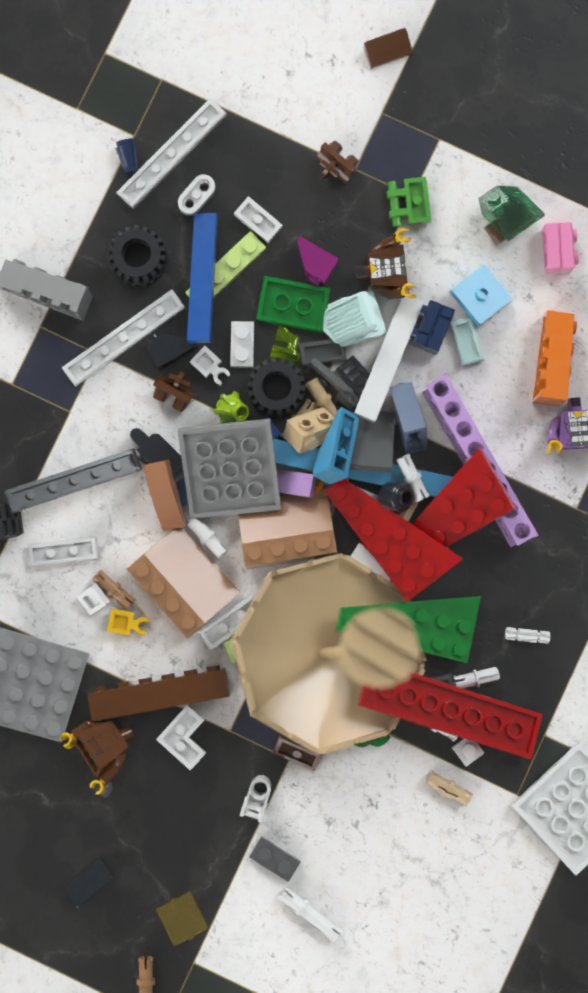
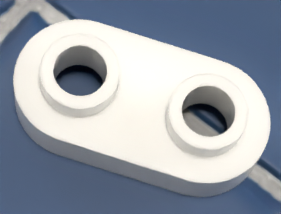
(195, 195)

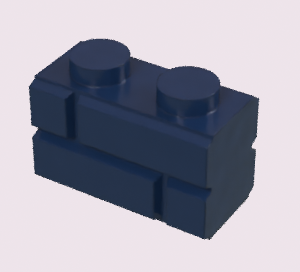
(433, 327)

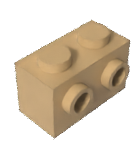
(308, 430)

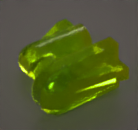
(290, 352)

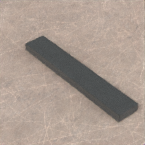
(72, 480)

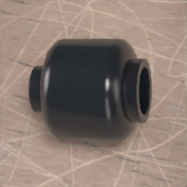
(396, 496)

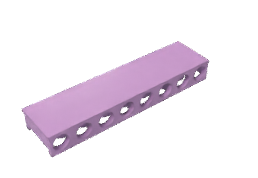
(466, 440)

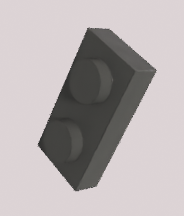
(274, 858)

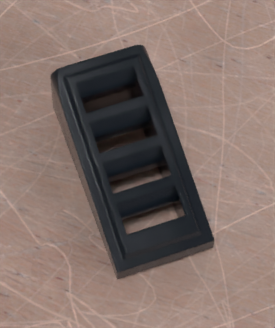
(346, 377)

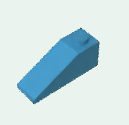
(336, 451)

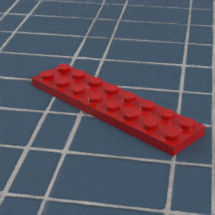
(457, 713)

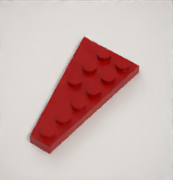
(466, 502)
(399, 547)

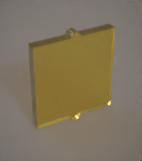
(182, 918)

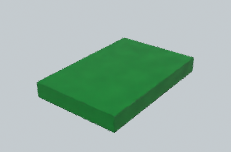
(293, 304)

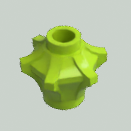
(231, 408)

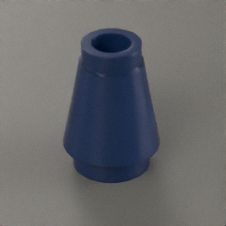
(127, 153)

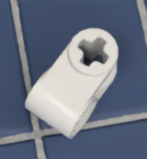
(256, 802)

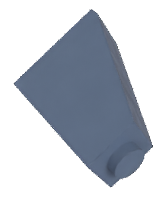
(409, 418)

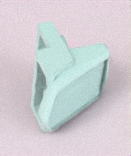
(354, 319)

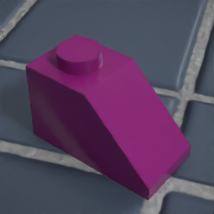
(316, 262)

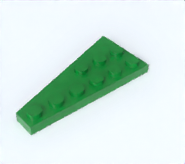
(441, 625)

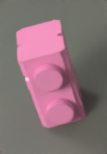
(559, 247)

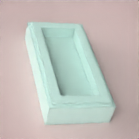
(467, 341)

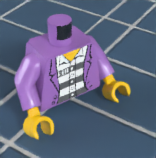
(569, 428)

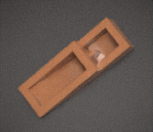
(164, 494)

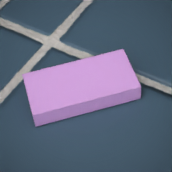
(296, 483)

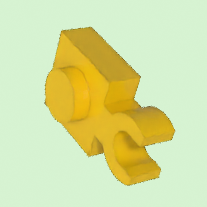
(122, 622)

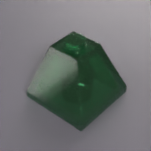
(509, 210)

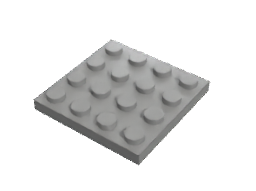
(229, 468)
(38, 684)

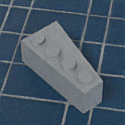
(45, 288)

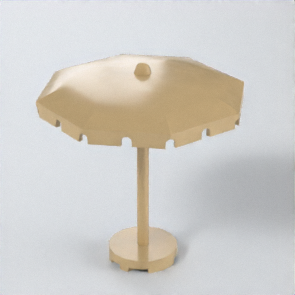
(305, 673)

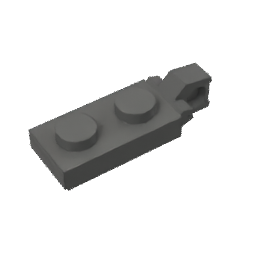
(332, 384)

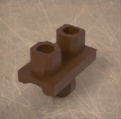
(336, 164)
(167, 386)

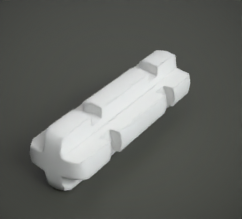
(527, 635)

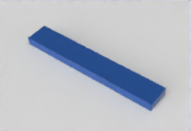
(202, 278)

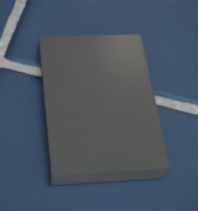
(374, 444)

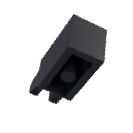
(156, 449)

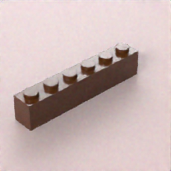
(158, 694)

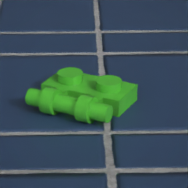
(416, 200)

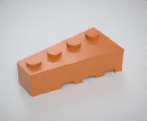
(554, 358)

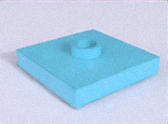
(481, 295)

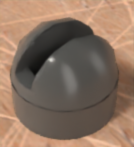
(109, 788)

